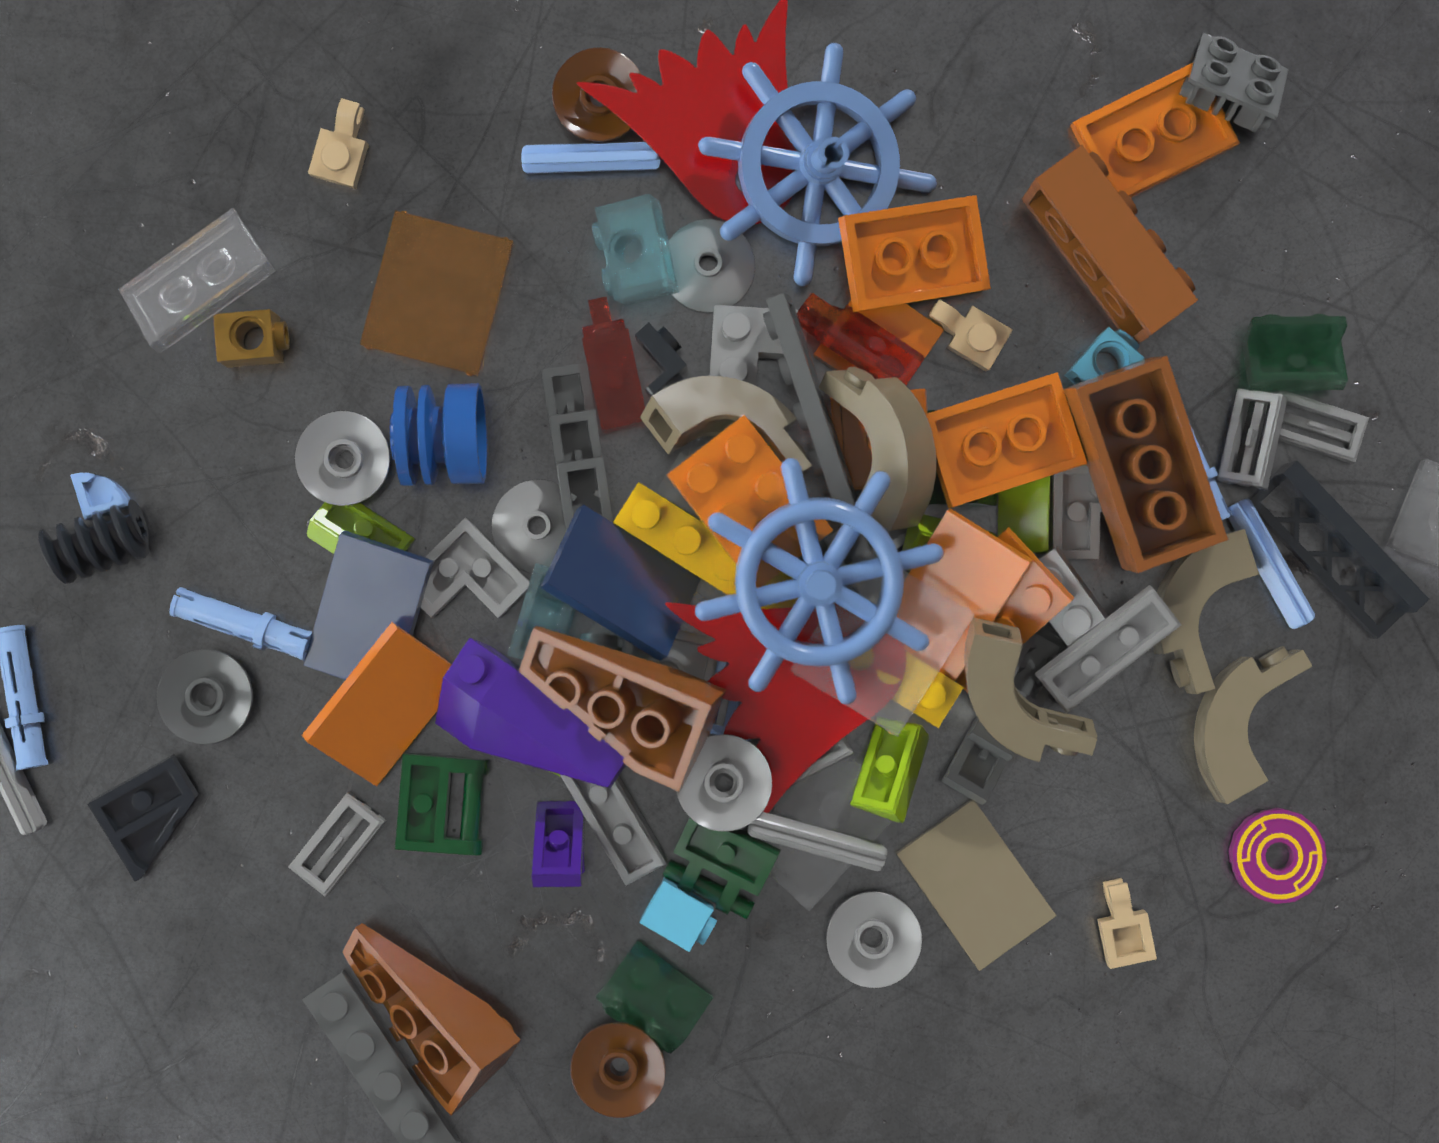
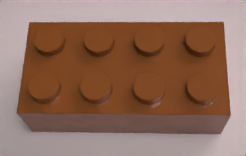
(1109, 244)
(1145, 464)

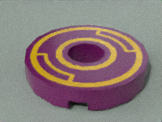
(1305, 860)

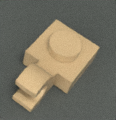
(339, 153)
(975, 336)
(1126, 932)

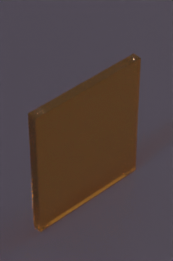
(436, 293)

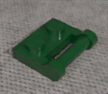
(426, 801)

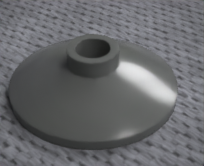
(181, 700)

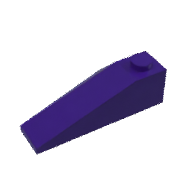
(507, 716)

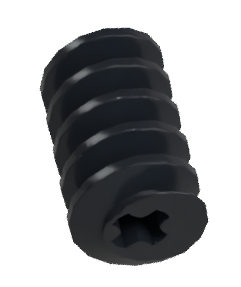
(96, 545)

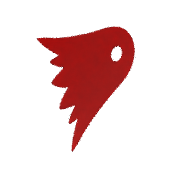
(706, 103)
(790, 716)

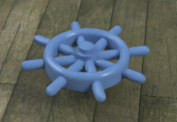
(817, 161)
(819, 581)

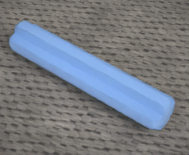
(589, 157)
(1272, 565)

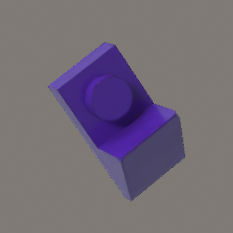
(558, 845)

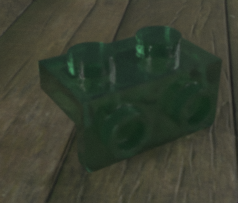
(1295, 353)
(653, 997)

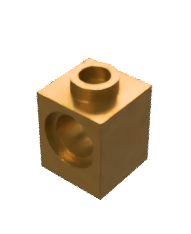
(230, 334)

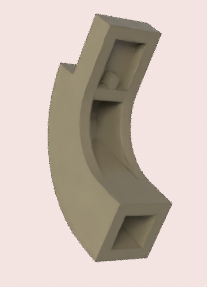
(711, 404)
(898, 439)
(1185, 593)
(1224, 717)
(1011, 719)

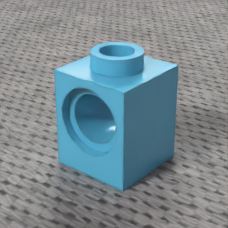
(1117, 343)
(679, 916)

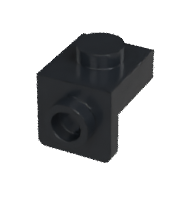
(662, 349)

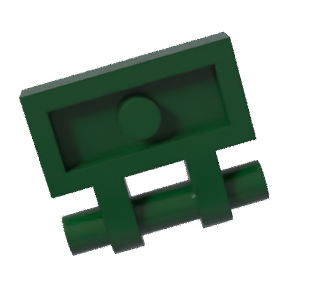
(728, 854)

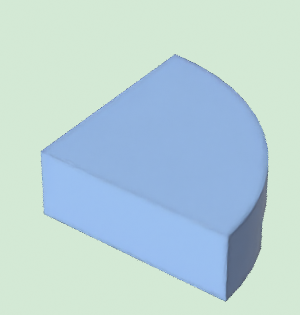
(98, 494)

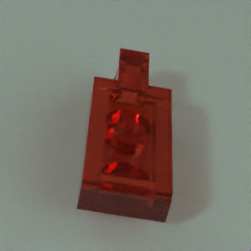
(859, 340)
(612, 368)

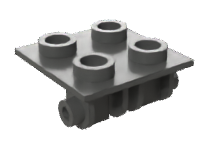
(1235, 75)

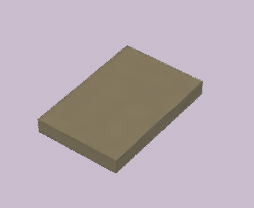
(975, 884)

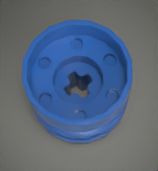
(439, 434)

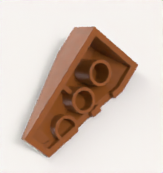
(635, 705)
(447, 1028)

